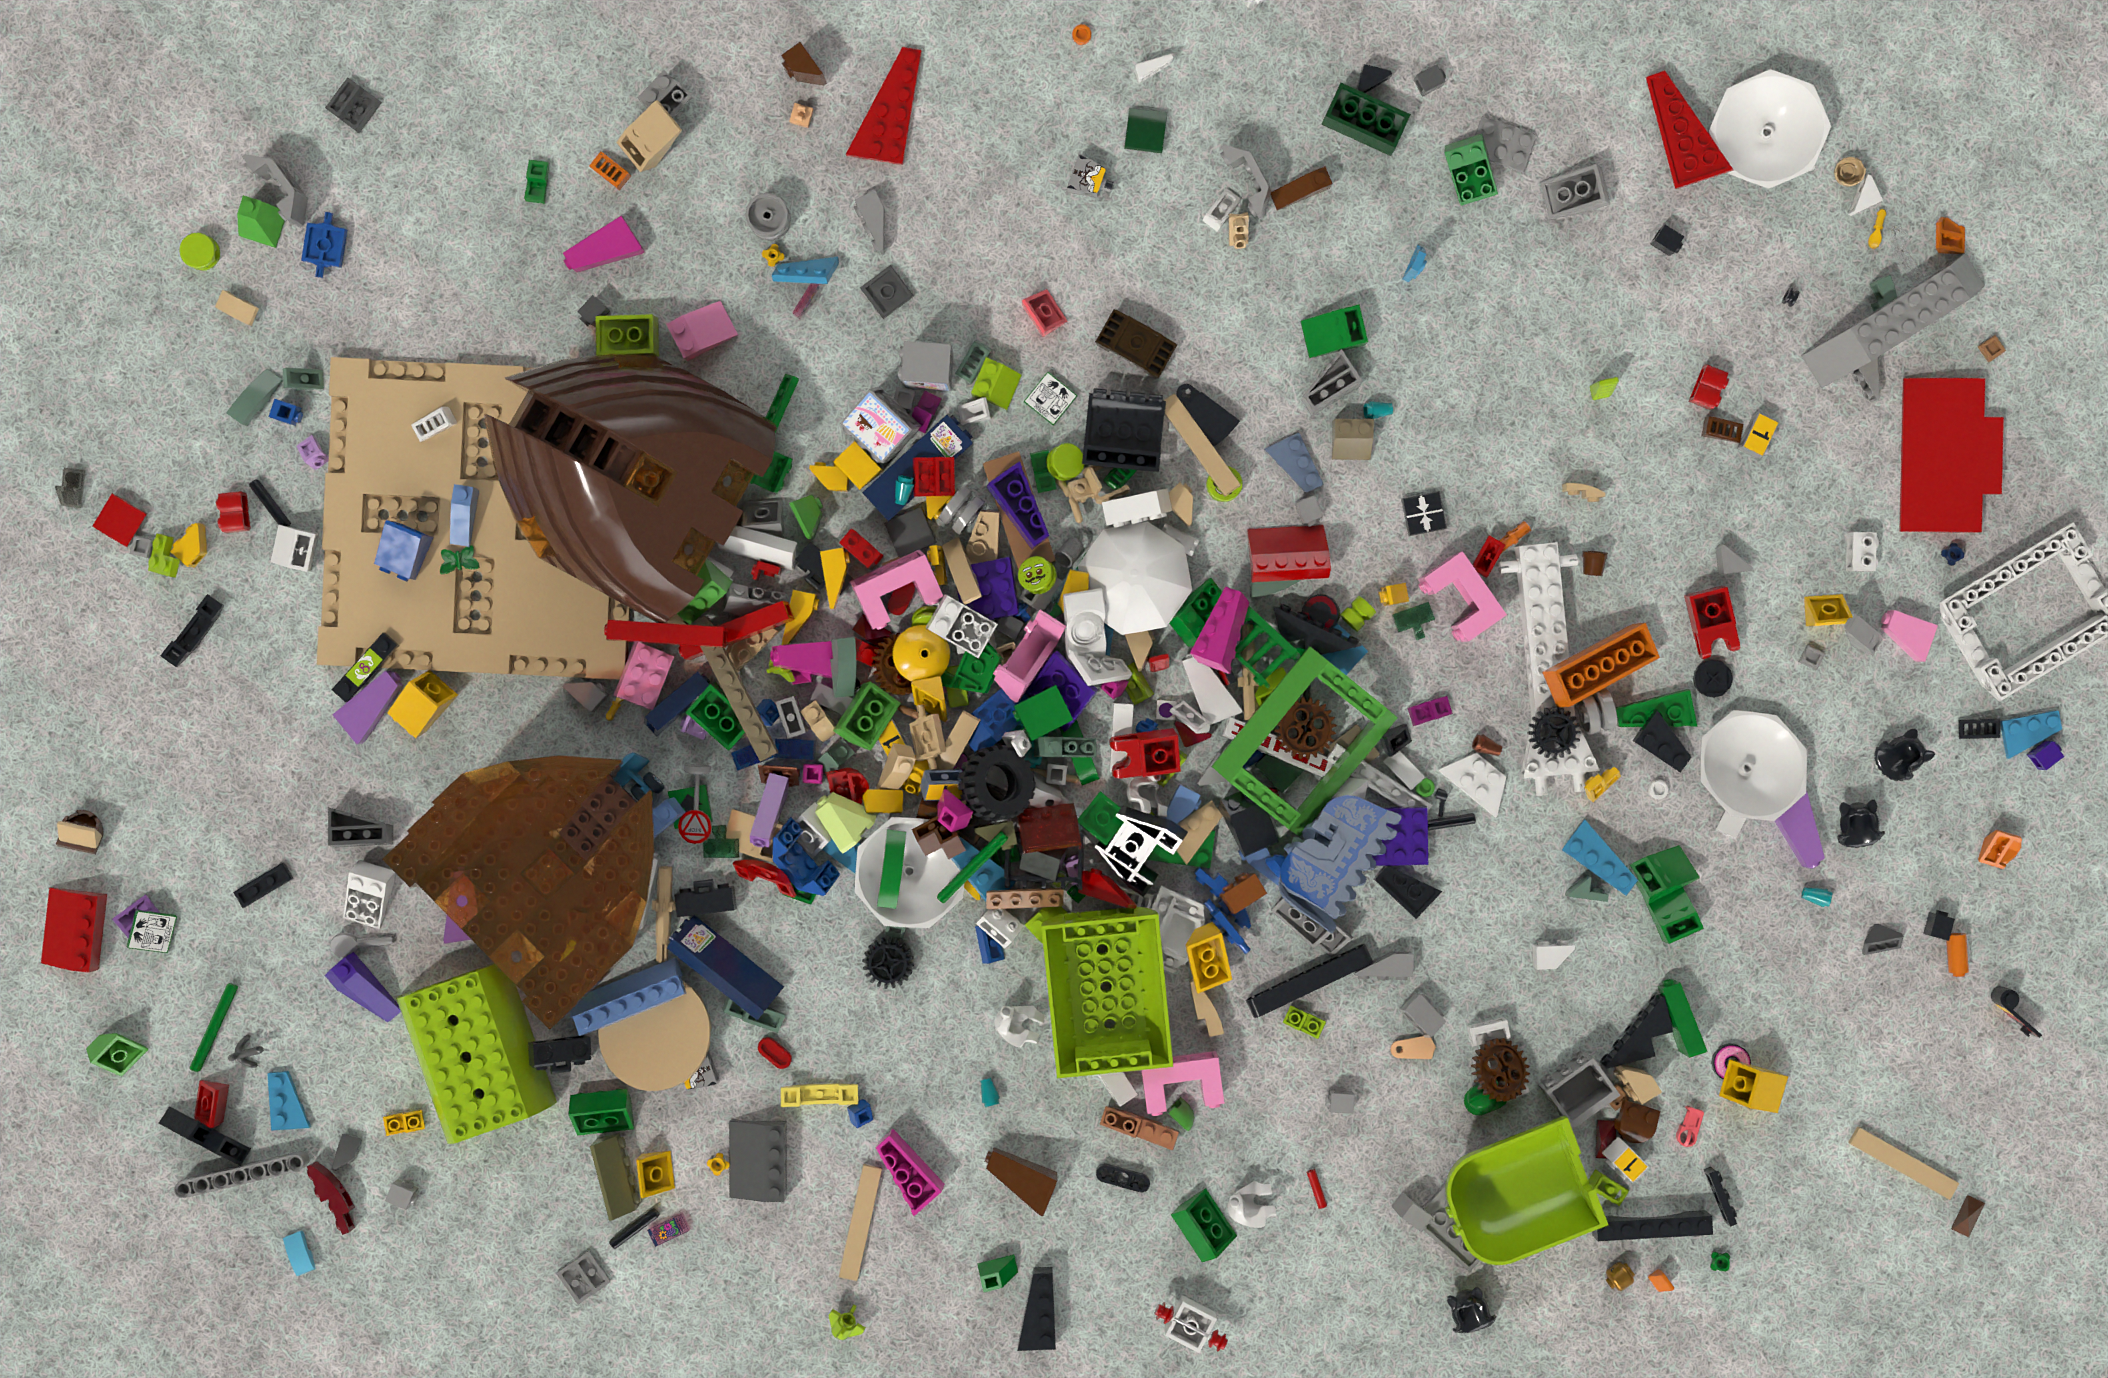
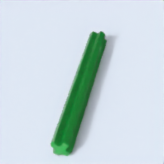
(972, 867)
(213, 1027)

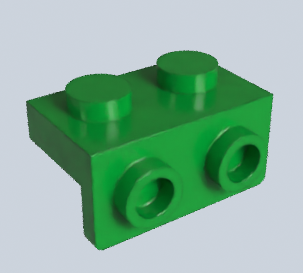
(774, 476)

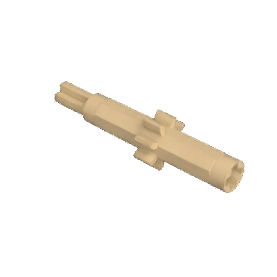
(1249, 686)
(663, 907)

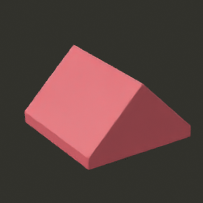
(1044, 312)

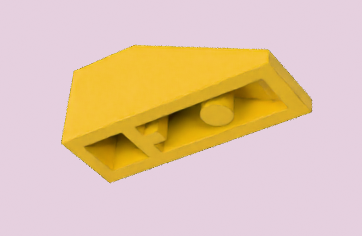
(835, 570)
(802, 607)

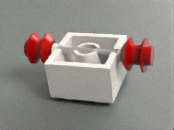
(1190, 1324)

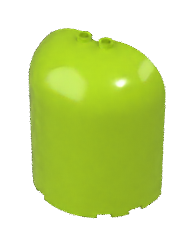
(1522, 1195)

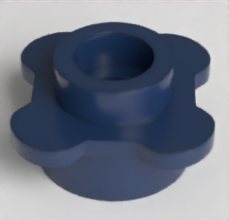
(1958, 554)

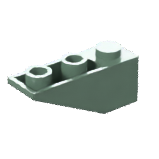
(1064, 747)

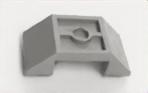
(1236, 157)
(295, 203)

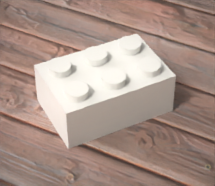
(1137, 508)

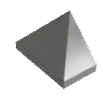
(1881, 940)

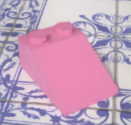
(702, 330)

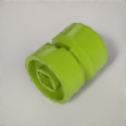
(1358, 613)

